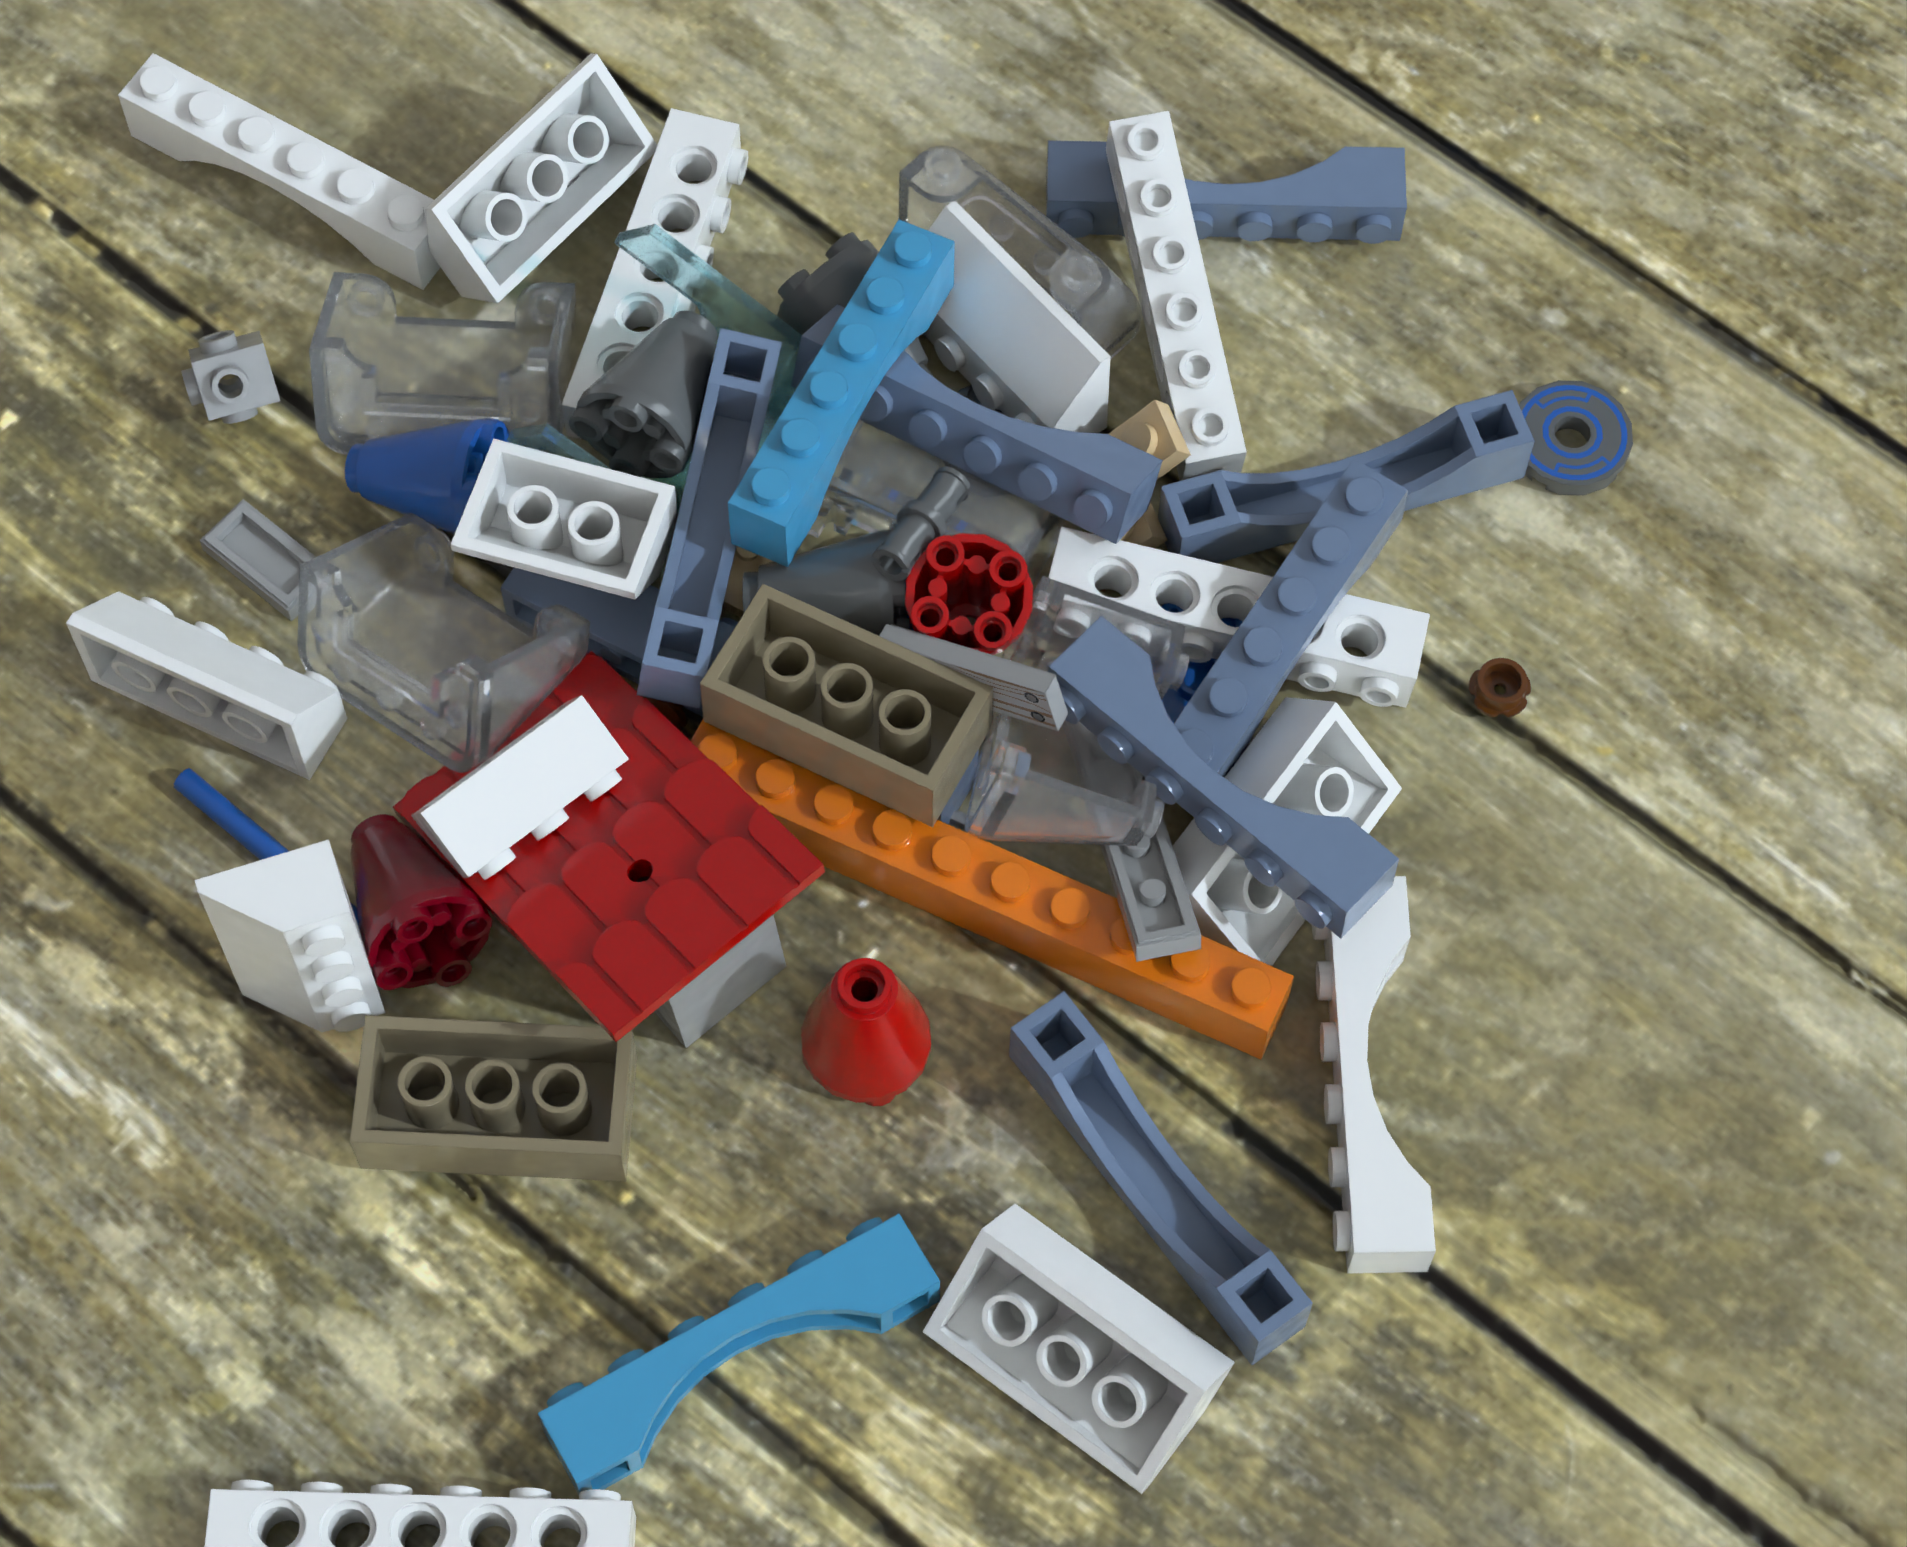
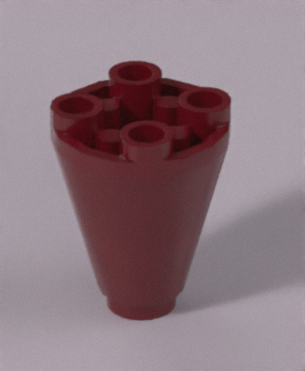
(413, 909)

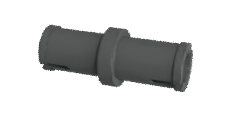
(921, 523)

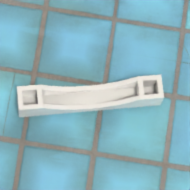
(209, 125)
(1384, 1199)

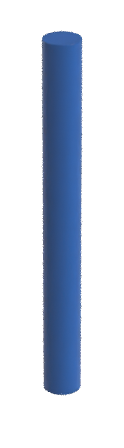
(230, 817)

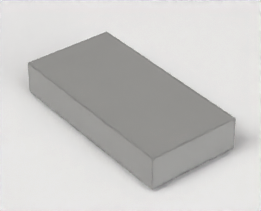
(259, 556)

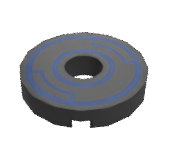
(1592, 414)

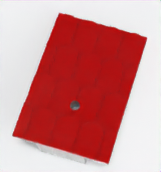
(653, 887)

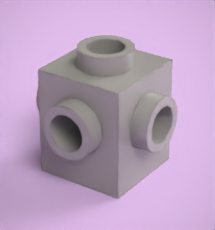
(223, 355)

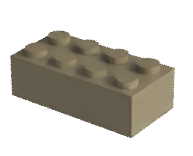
(847, 704)
(494, 1098)

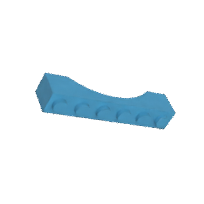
(797, 460)
(859, 1286)

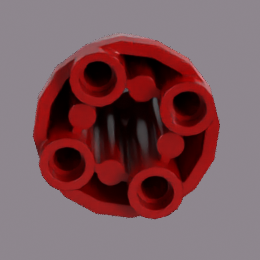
(970, 579)
(866, 1034)

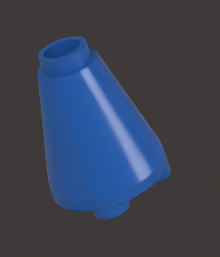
(424, 469)

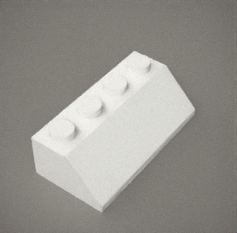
(516, 196)
(1015, 337)
(209, 681)
(1302, 761)
(294, 938)
(1077, 1346)

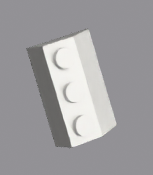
(568, 520)
(523, 789)

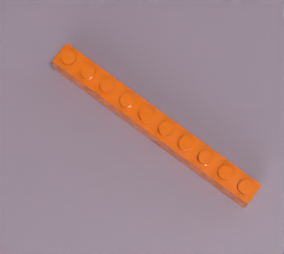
(1007, 899)

